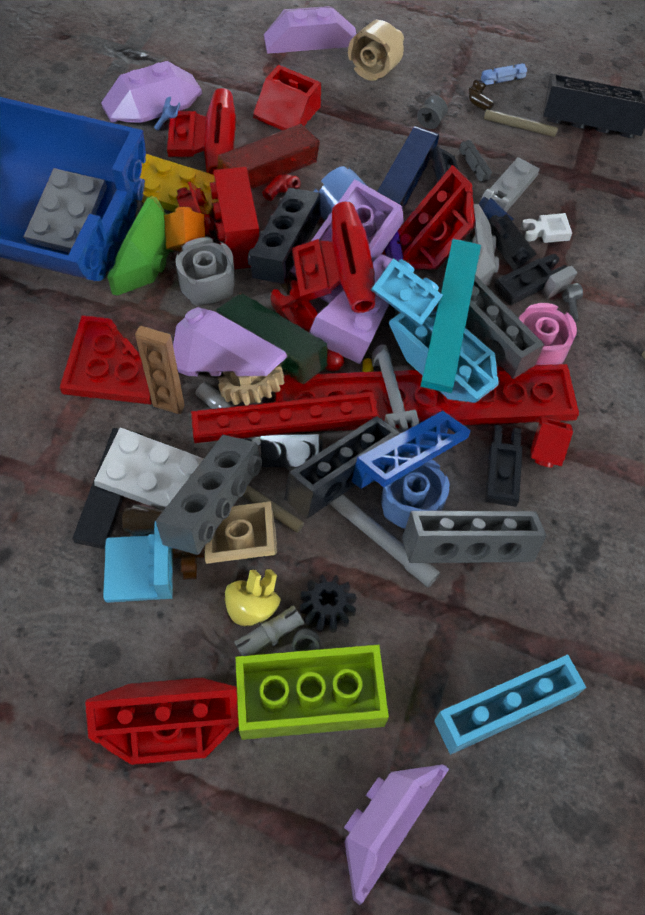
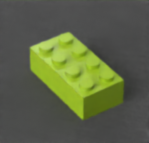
(310, 692)

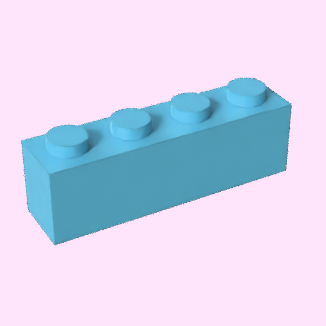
(509, 704)

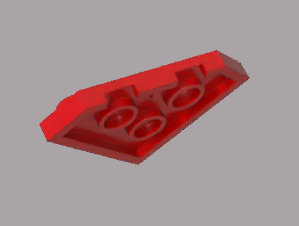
(104, 364)

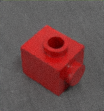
(551, 442)

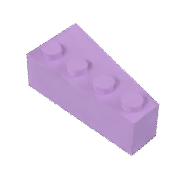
(350, 331)

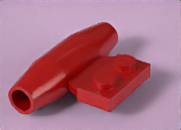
(212, 133)
(342, 261)

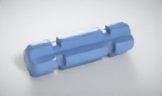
(504, 74)

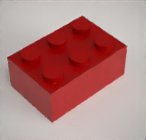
(235, 212)

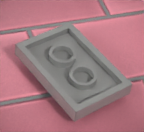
(64, 209)

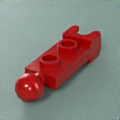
(303, 315)

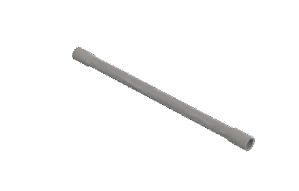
(422, 571)

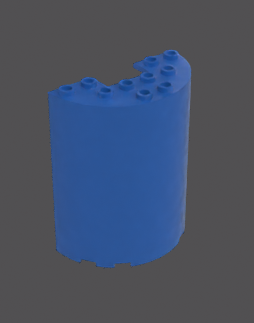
(43, 139)

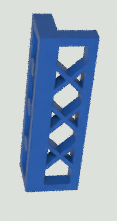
(423, 440)

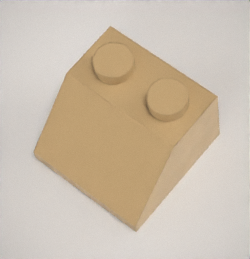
(244, 534)

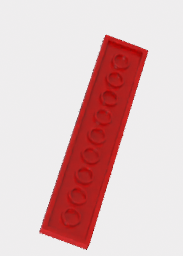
(533, 394)

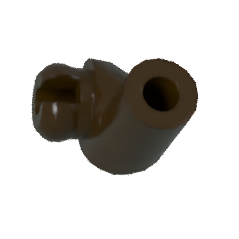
(477, 96)

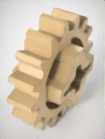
(249, 388)

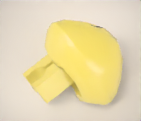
(252, 600)

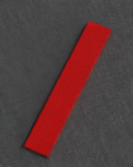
(284, 417)

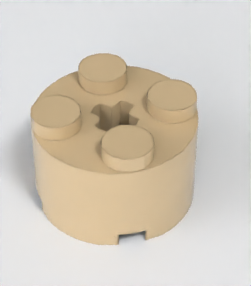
(376, 49)

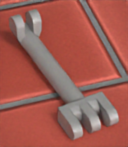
(400, 417)

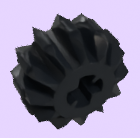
(327, 614)

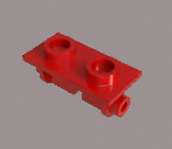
(196, 199)

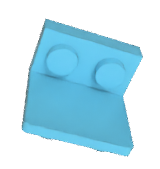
(407, 291)
(138, 569)

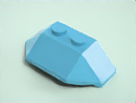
(476, 364)

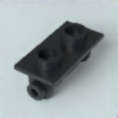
(510, 241)

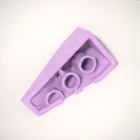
(215, 344)

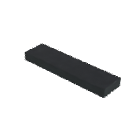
(99, 510)

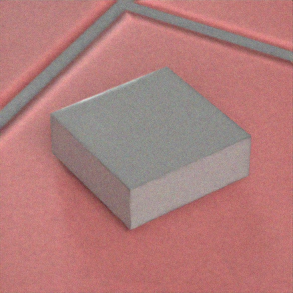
(558, 282)

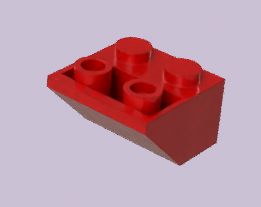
(287, 99)

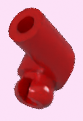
(280, 185)

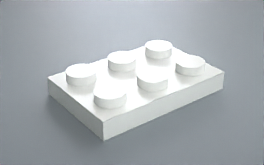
(145, 469)

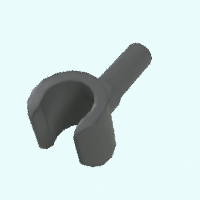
(571, 294)

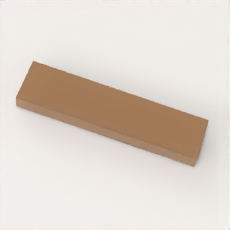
(160, 369)

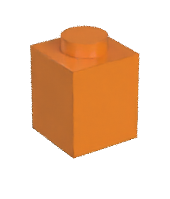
(183, 227)

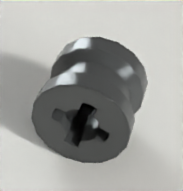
(432, 112)

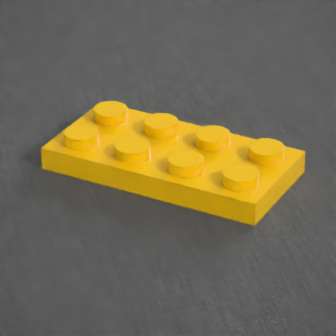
(166, 177)

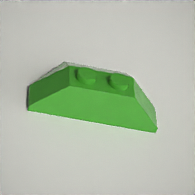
(142, 251)

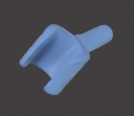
(168, 112)

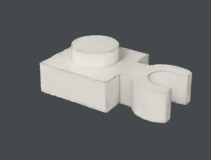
(549, 227)

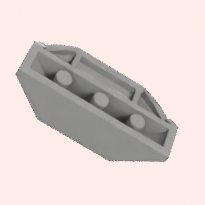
(482, 235)

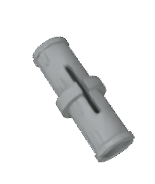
(269, 632)

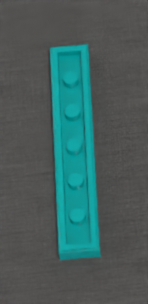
(451, 317)

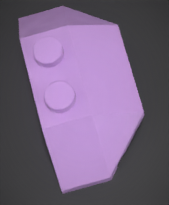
(308, 30)
(142, 93)
(386, 822)

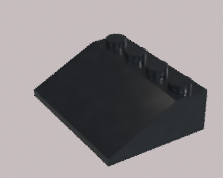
(595, 105)

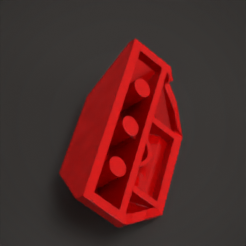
(436, 221)
(163, 719)

